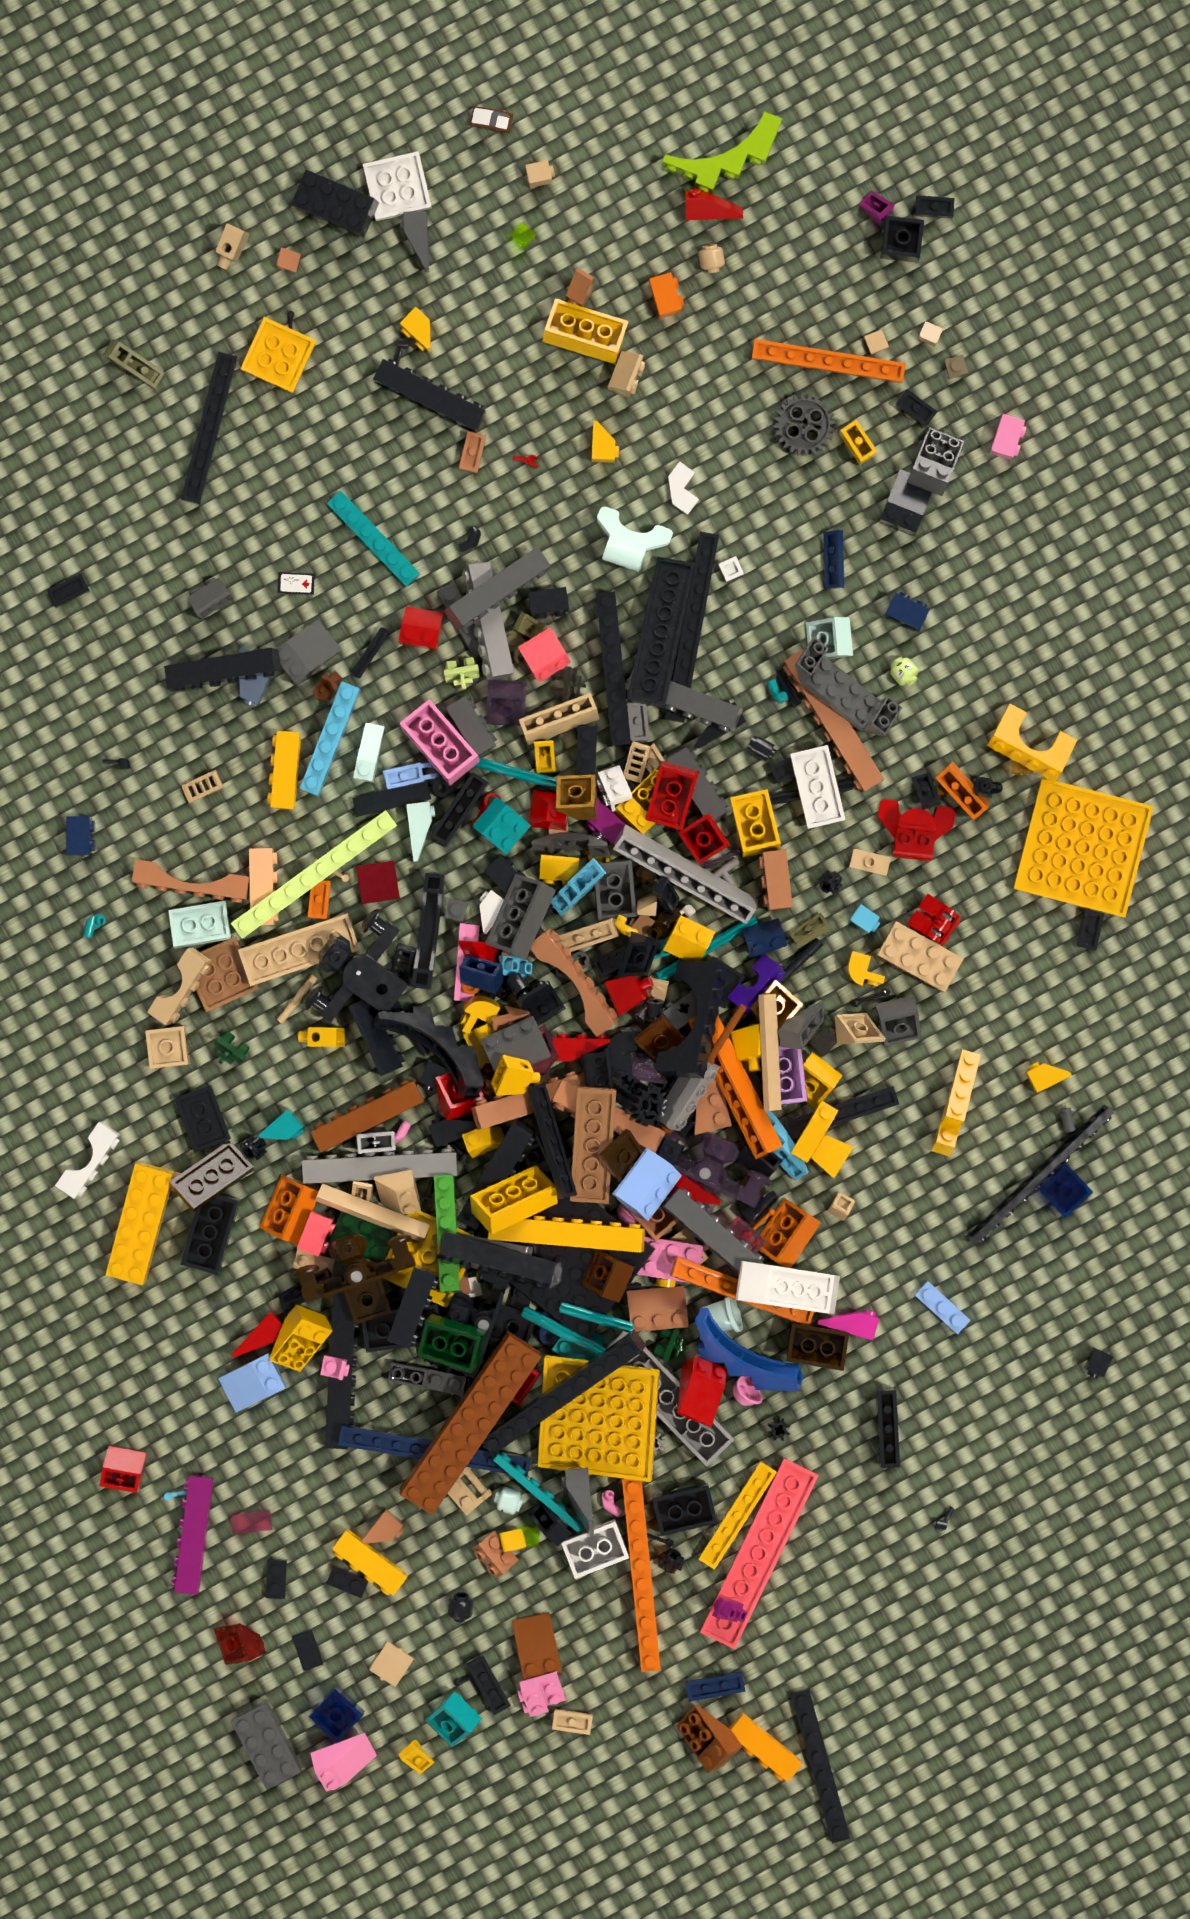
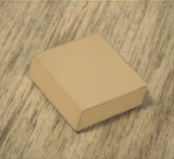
(876, 342)

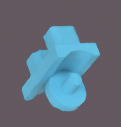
(515, 965)

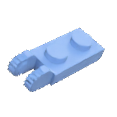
(407, 775)

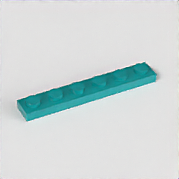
(373, 538)
(533, 1486)

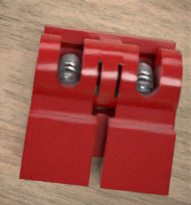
(936, 922)

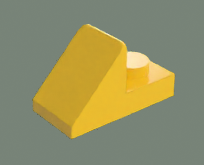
(416, 1757)

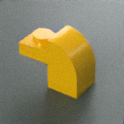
(858, 967)
(478, 1007)

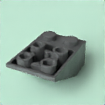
(935, 461)

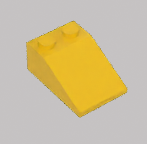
(755, 823)

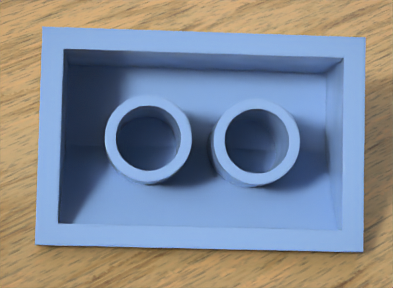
(647, 1185)

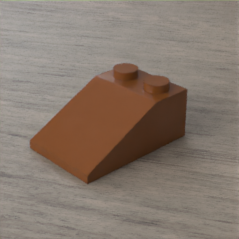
(536, 1645)

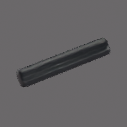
(370, 652)

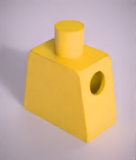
(328, 1037)
(748, 1046)
(513, 1076)
(831, 1154)

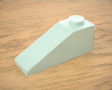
(369, 753)
(419, 821)

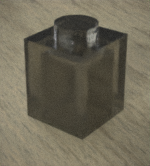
(824, 1040)

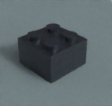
(902, 239)

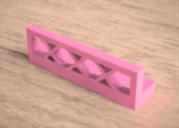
(466, 933)

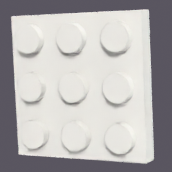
(397, 185)

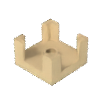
(167, 1047)

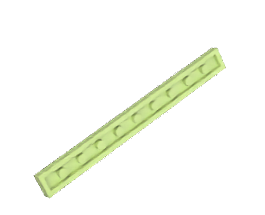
(313, 874)

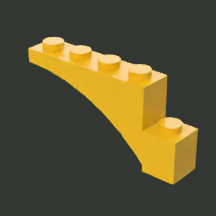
(956, 1104)

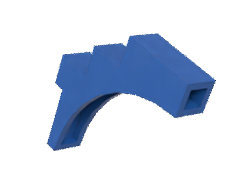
(739, 1361)

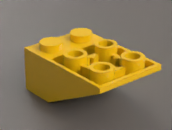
(634, 811)
(300, 1338)

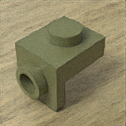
(529, 626)

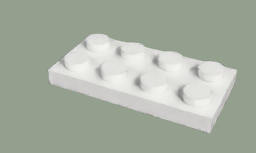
(817, 786)

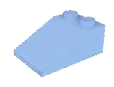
(252, 1382)

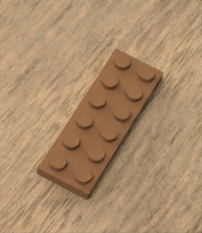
(591, 1136)

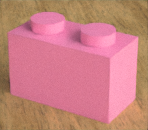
(1007, 437)

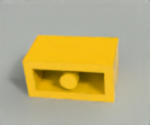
(858, 442)

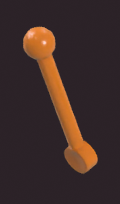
(771, 1212)

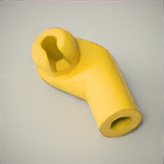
(624, 929)

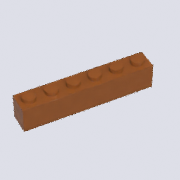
(367, 1116)

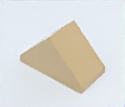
(362, 1190)

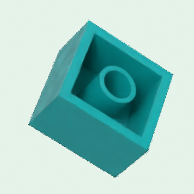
(501, 825)

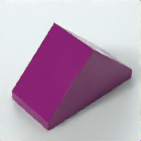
(877, 207)

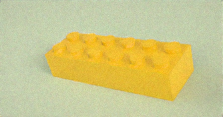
(140, 1223)

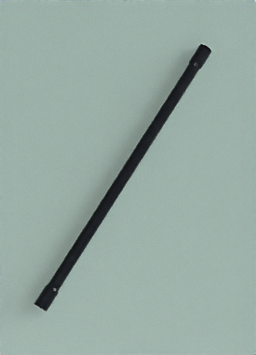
(807, 952)

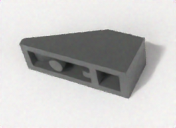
(416, 230)
(800, 1028)

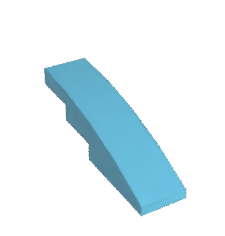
(578, 887)
(792, 1165)

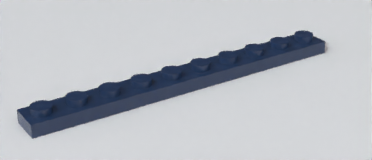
(415, 1447)

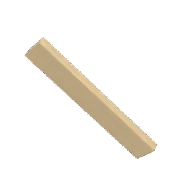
(769, 1052)
(372, 1212)

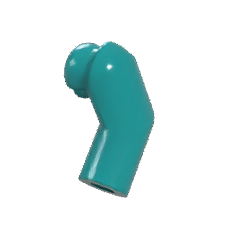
(775, 692)
(92, 923)

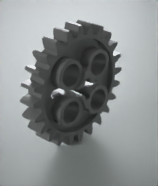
(807, 407)

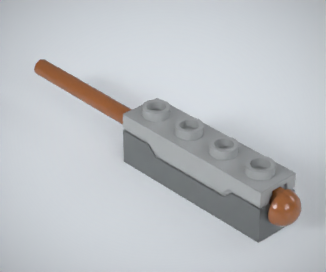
(687, 1091)

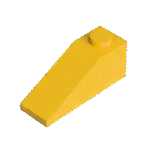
(814, 1131)

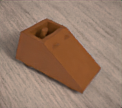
(708, 1739)

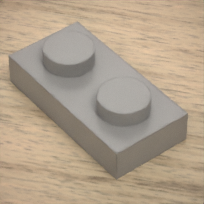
(638, 721)

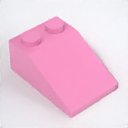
(342, 1761)

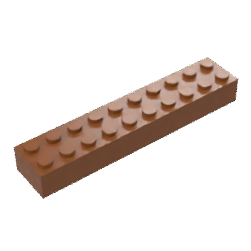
(470, 1423)

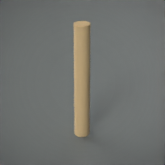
(297, 998)

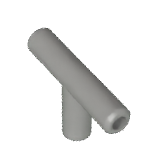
(723, 871)

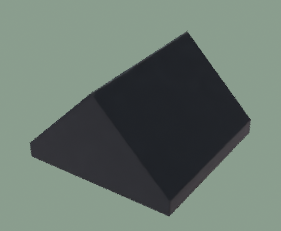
(638, 955)

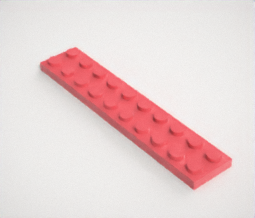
(761, 1548)

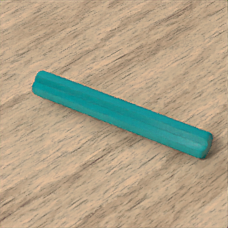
(596, 1317)

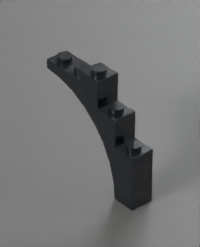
(440, 1040)

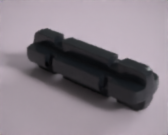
(788, 688)

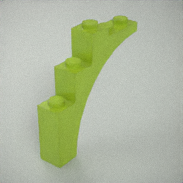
(731, 163)

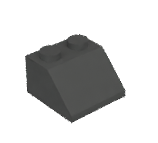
(209, 598)
(899, 1020)

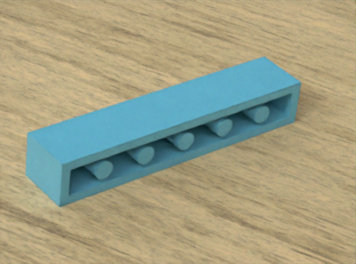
(330, 739)

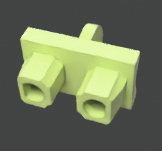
(461, 675)

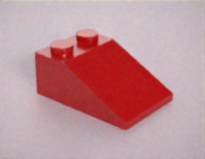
(672, 795)
(701, 1390)

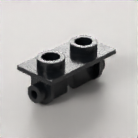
(985, 787)

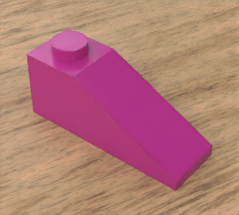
(855, 1323)

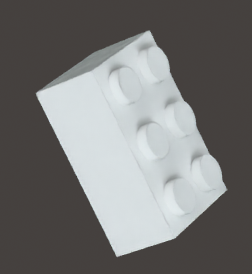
(593, 1553)

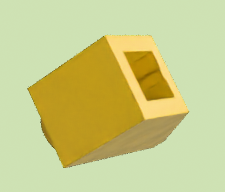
(418, 327)

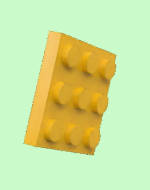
(278, 355)

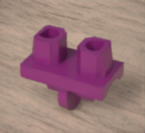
(729, 1610)

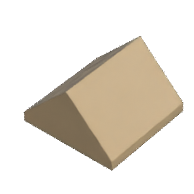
(856, 1029)

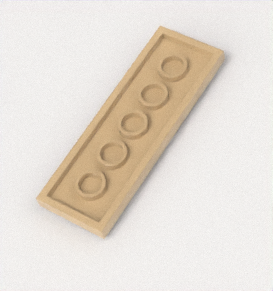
(293, 950)

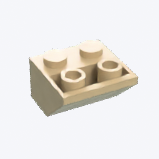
(625, 374)

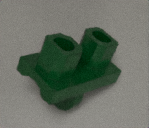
(229, 1052)
(665, 1351)

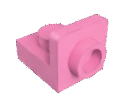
(334, 1367)

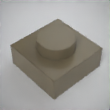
(956, 367)

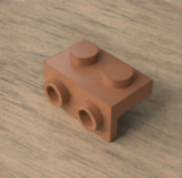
(492, 1555)

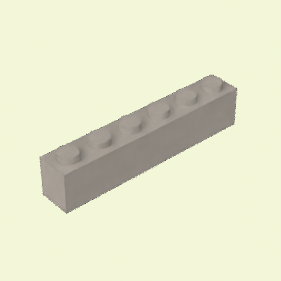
(490, 628)

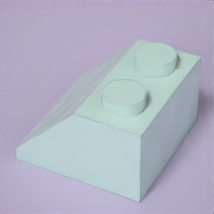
(834, 634)

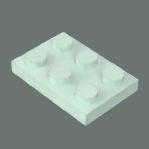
(199, 924)

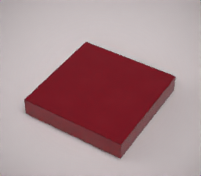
(378, 882)

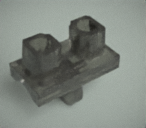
(571, 685)

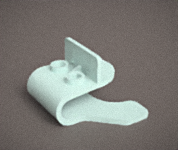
(626, 546)

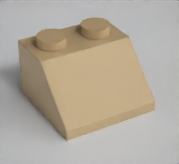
(399, 1192)

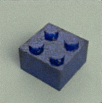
(1065, 1190)
(336, 1713)

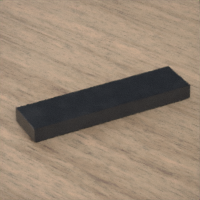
(391, 798)

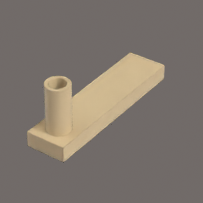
(589, 935)

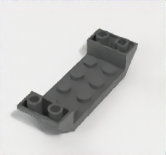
(843, 692)

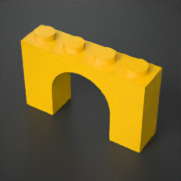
(1008, 742)

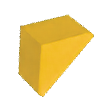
(544, 756)

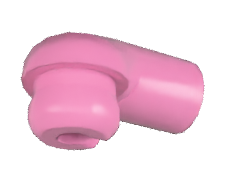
(402, 1131)
(608, 1503)

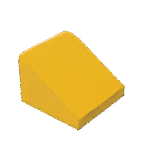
(512, 1540)

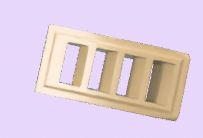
(647, 749)
(219, 786)

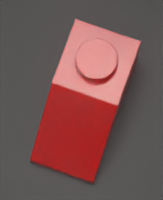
(479, 950)

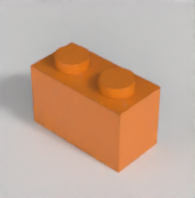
(666, 295)

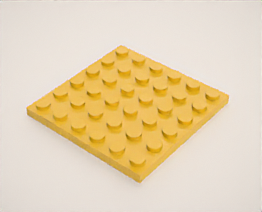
(1083, 847)
(604, 1427)

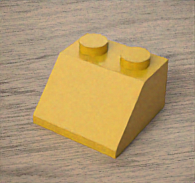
(558, 868)
(688, 940)
(819, 1079)

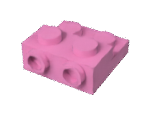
(540, 1693)

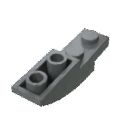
(427, 1378)

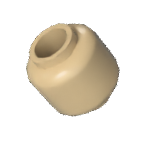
(711, 258)

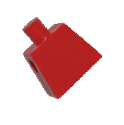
(628, 992)

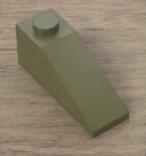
(133, 363)

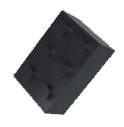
(684, 1509)

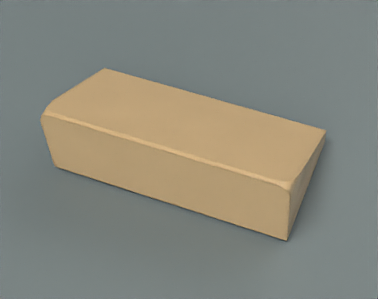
(647, 904)

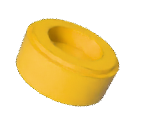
(665, 1282)

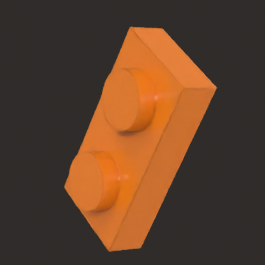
(319, 900)

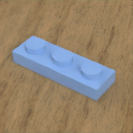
(942, 1307)

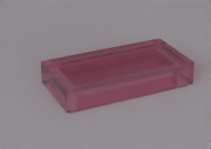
(251, 1522)

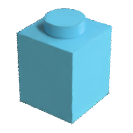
(865, 919)

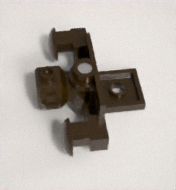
(358, 1275)

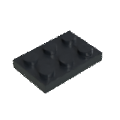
(203, 1118)

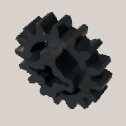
(648, 1105)

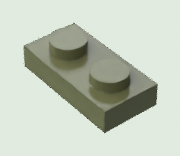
(809, 930)

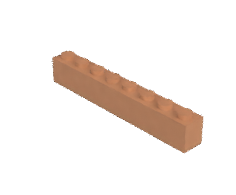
(839, 732)

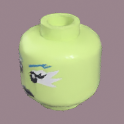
(904, 671)

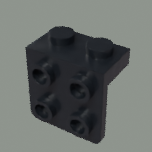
(541, 1002)

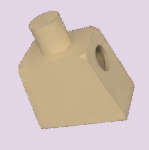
(231, 237)

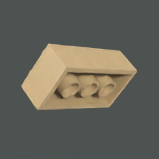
(919, 957)

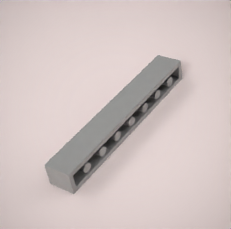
(685, 874)
(367, 1167)

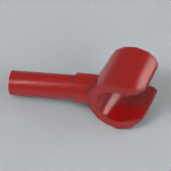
(529, 460)

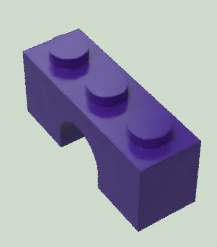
(767, 971)

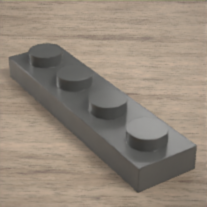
(449, 596)

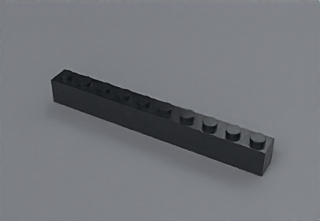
(341, 1346)
(564, 1392)

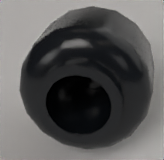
(460, 1606)

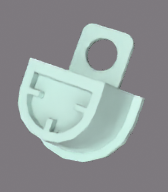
(726, 1314)

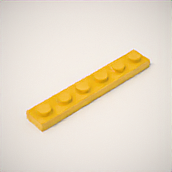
(737, 1515)

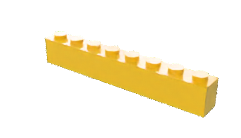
(574, 1234)

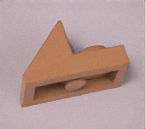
(511, 1017)

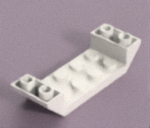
(787, 1287)

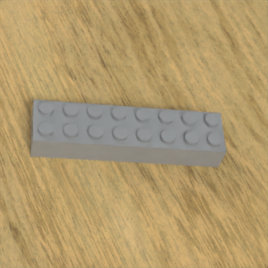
(700, 1439)

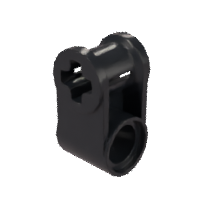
(517, 985)

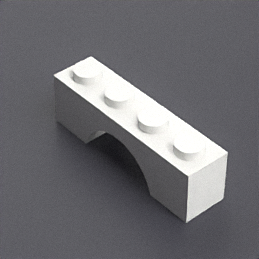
(102, 1140)

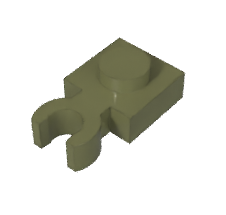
(514, 641)

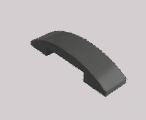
(570, 841)

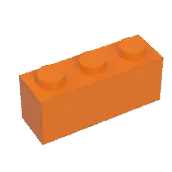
(962, 790)

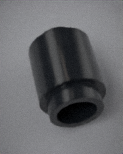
(761, 748)

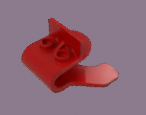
(915, 829)

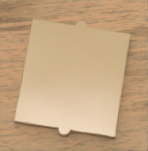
(391, 1664)

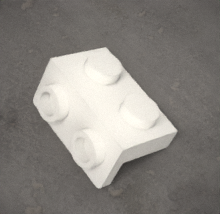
(614, 786)

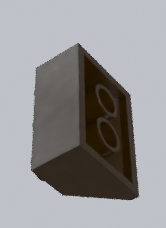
(817, 1346)

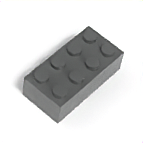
(266, 1744)

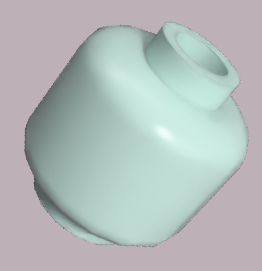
(508, 1500)

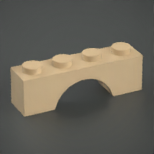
(192, 967)

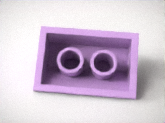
(791, 1076)

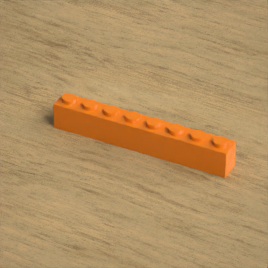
(743, 1097)

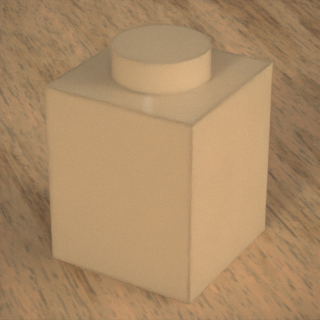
(539, 173)

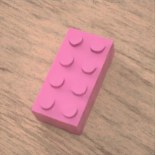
(439, 742)
(662, 1259)

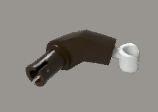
(664, 922)

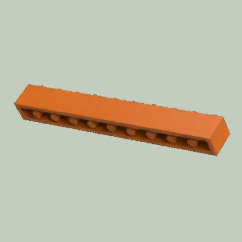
(641, 1575)

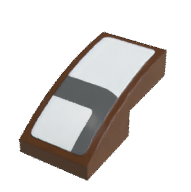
(491, 119)

